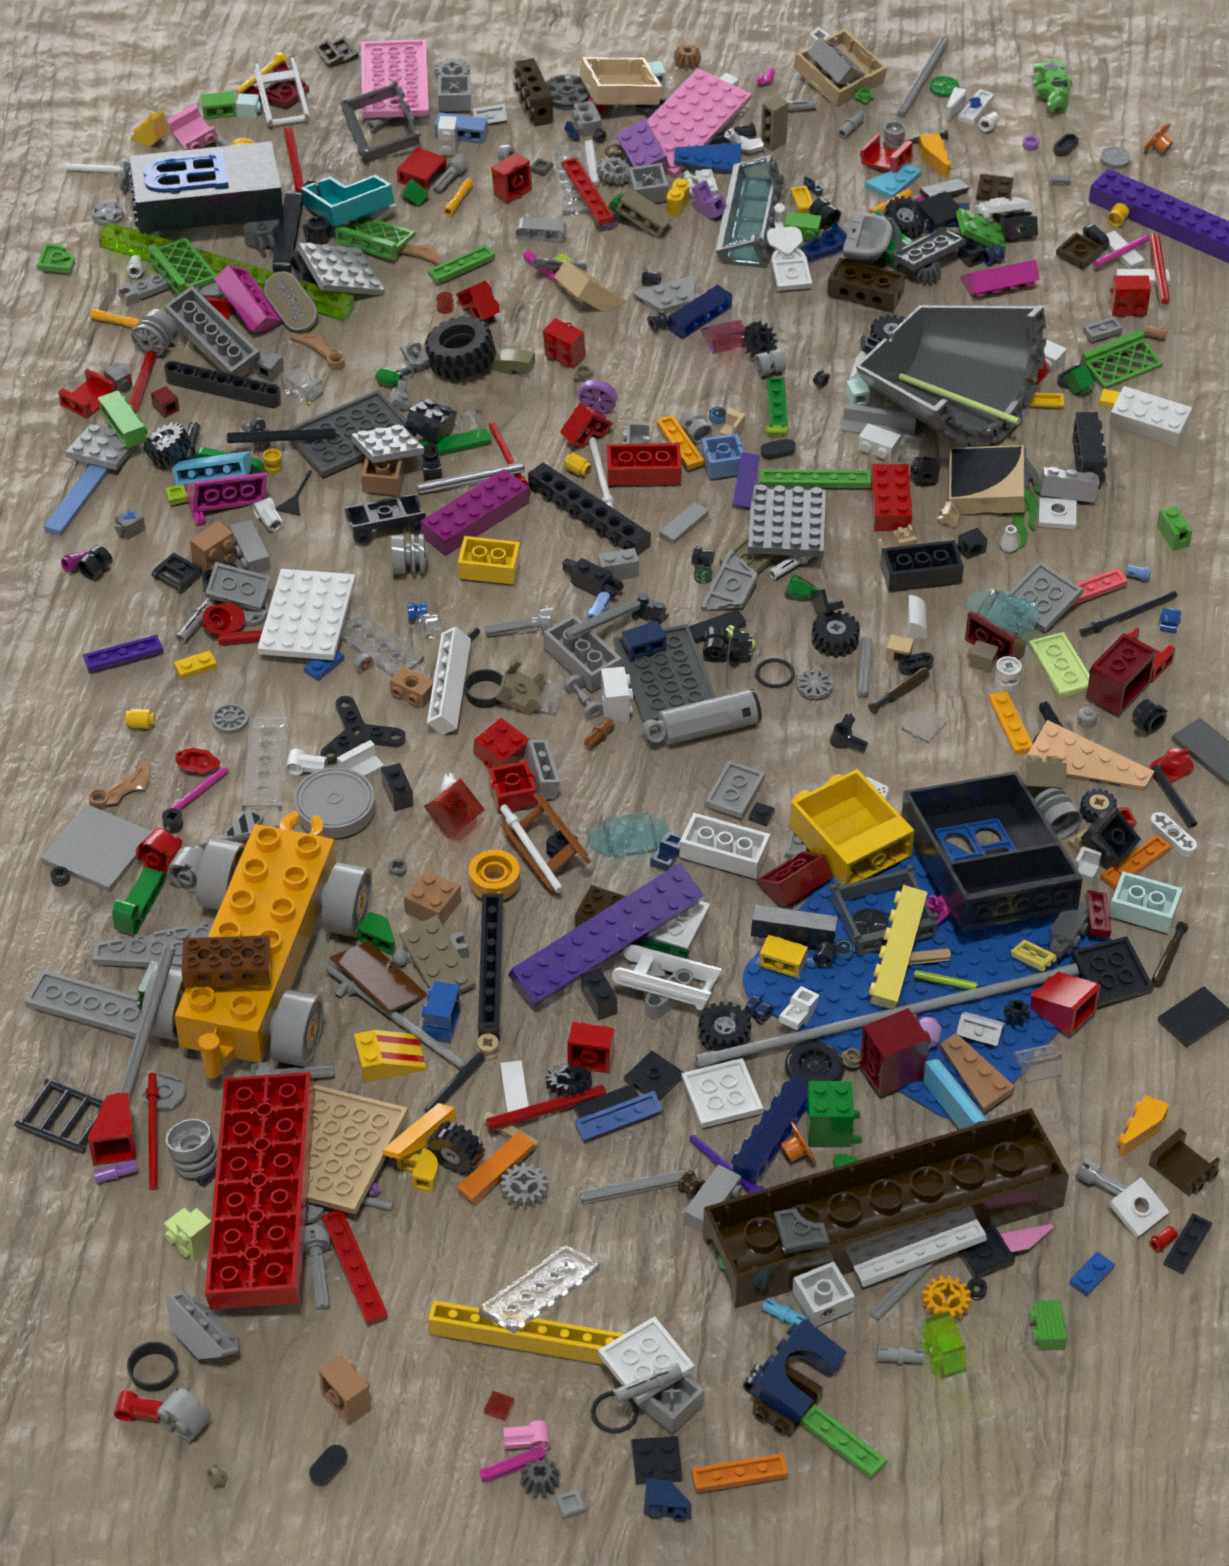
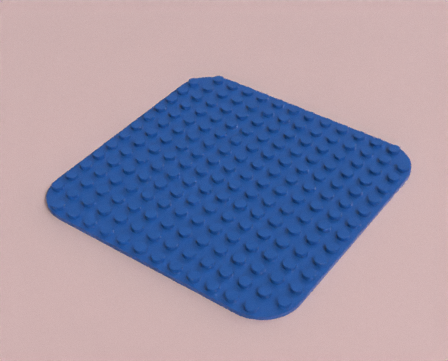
(976, 956)

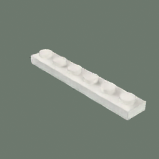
(920, 1253)

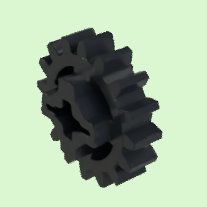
(758, 338)
(568, 1080)

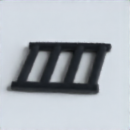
(61, 1138)

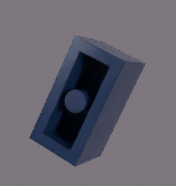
(644, 640)

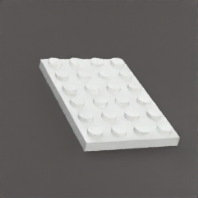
(307, 614)

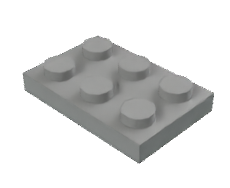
(237, 586)
(734, 789)

